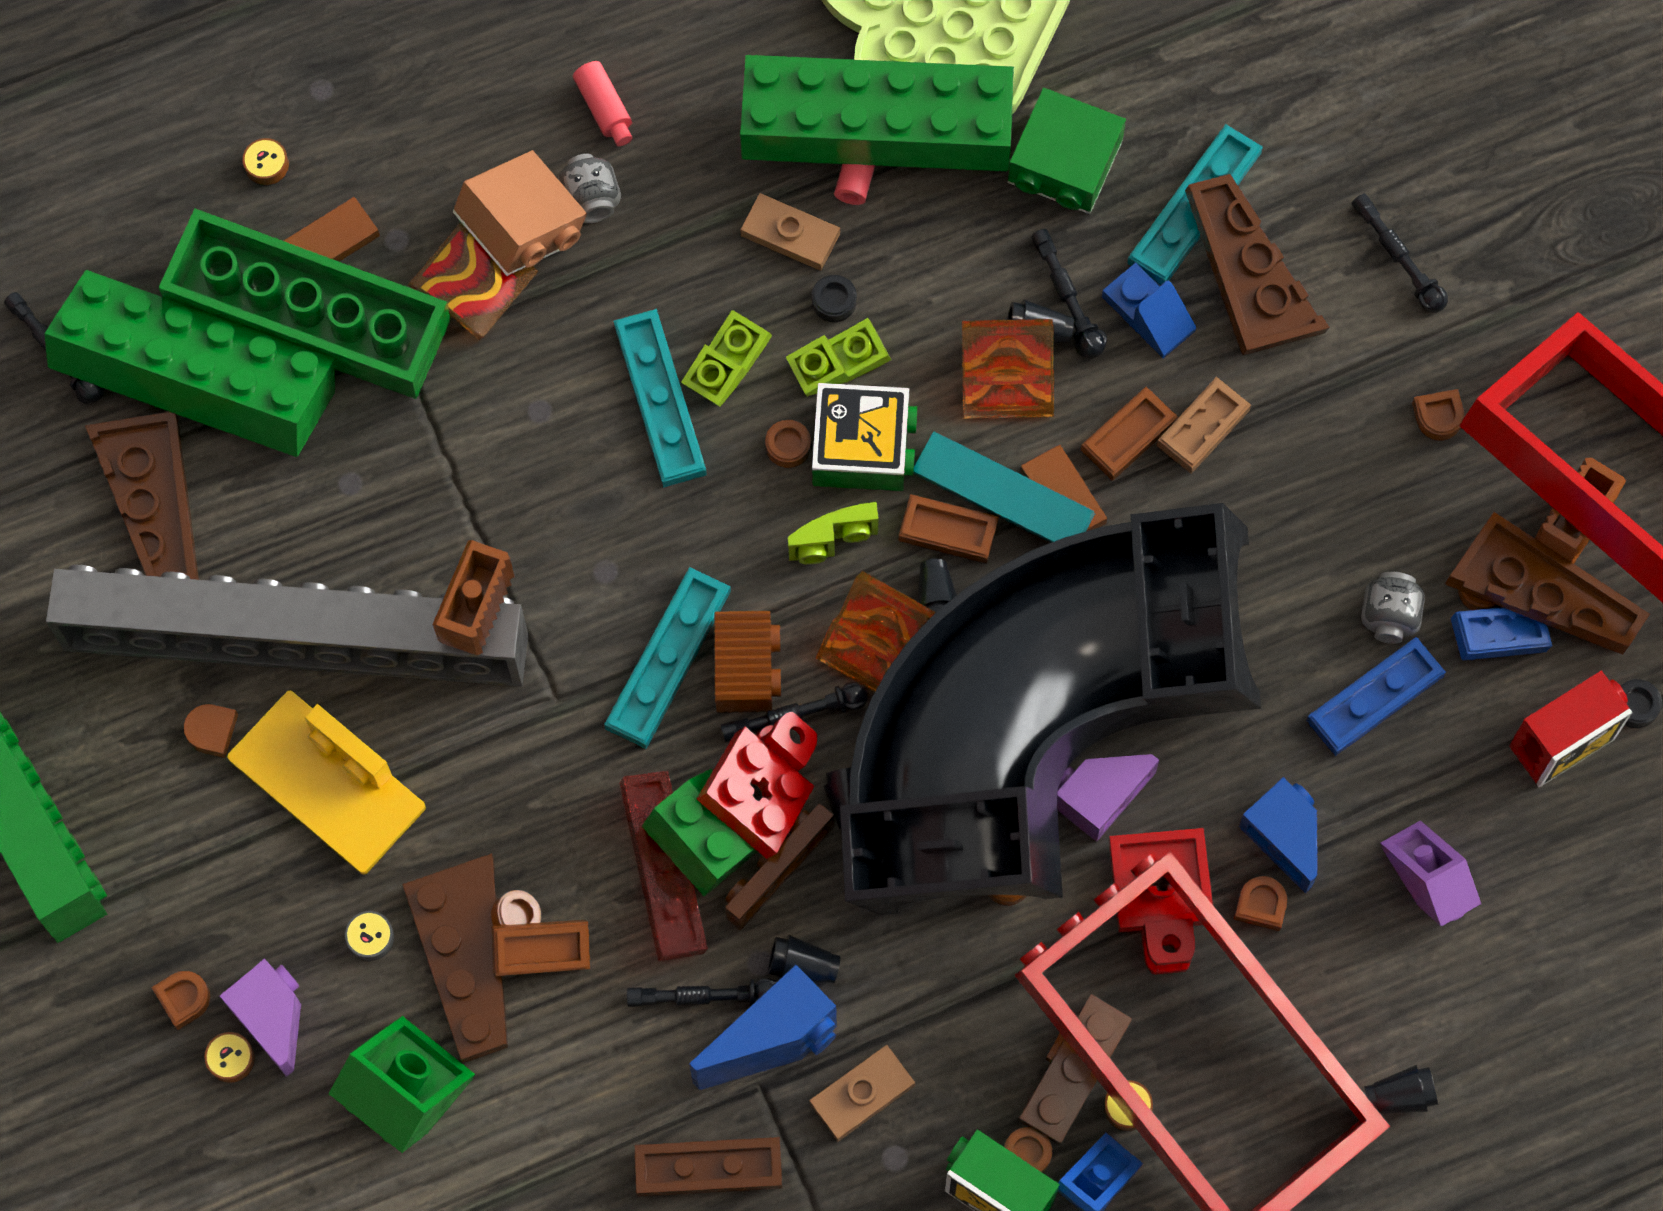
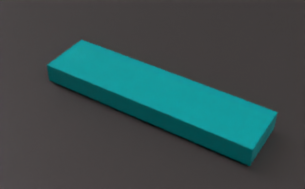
(1175, 228)
(660, 398)
(1000, 490)
(667, 658)

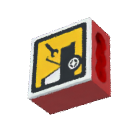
(1571, 728)

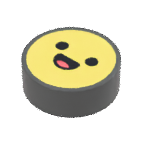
(369, 935)

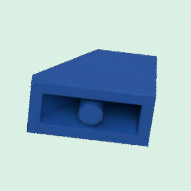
(1286, 831)

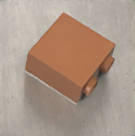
(519, 213)

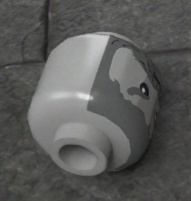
(592, 186)
(1393, 607)

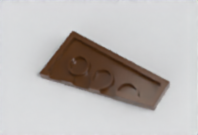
(1255, 285)
(150, 488)
(1535, 581)
(455, 931)

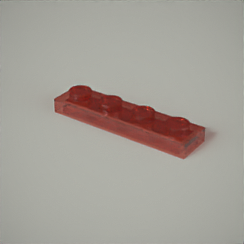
(666, 890)

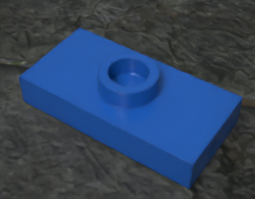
(1498, 634)

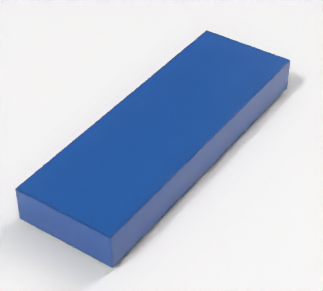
(1375, 696)

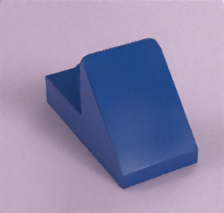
(1150, 309)
(1099, 1175)

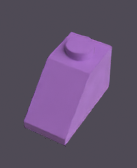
(1102, 790)
(1432, 873)
(268, 1011)

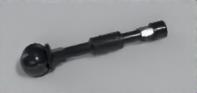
(1431, 296)
(17, 305)
(1088, 336)
(851, 696)
(699, 994)

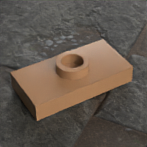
(790, 231)
(1203, 425)
(862, 1093)

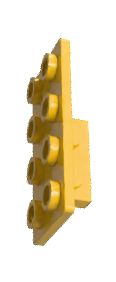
(327, 780)

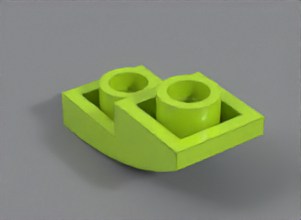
(838, 358)
(726, 359)
(816, 539)

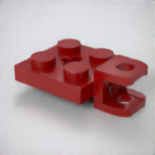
(771, 764)
(1159, 914)

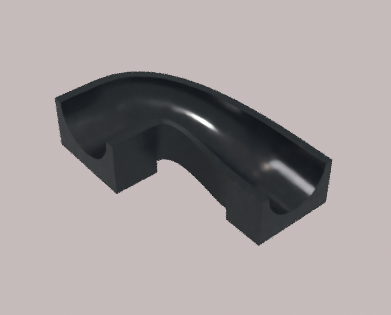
(1018, 681)

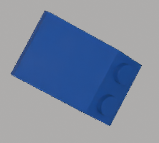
(771, 1033)

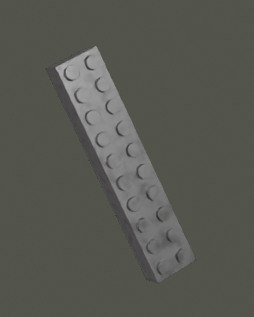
(274, 626)

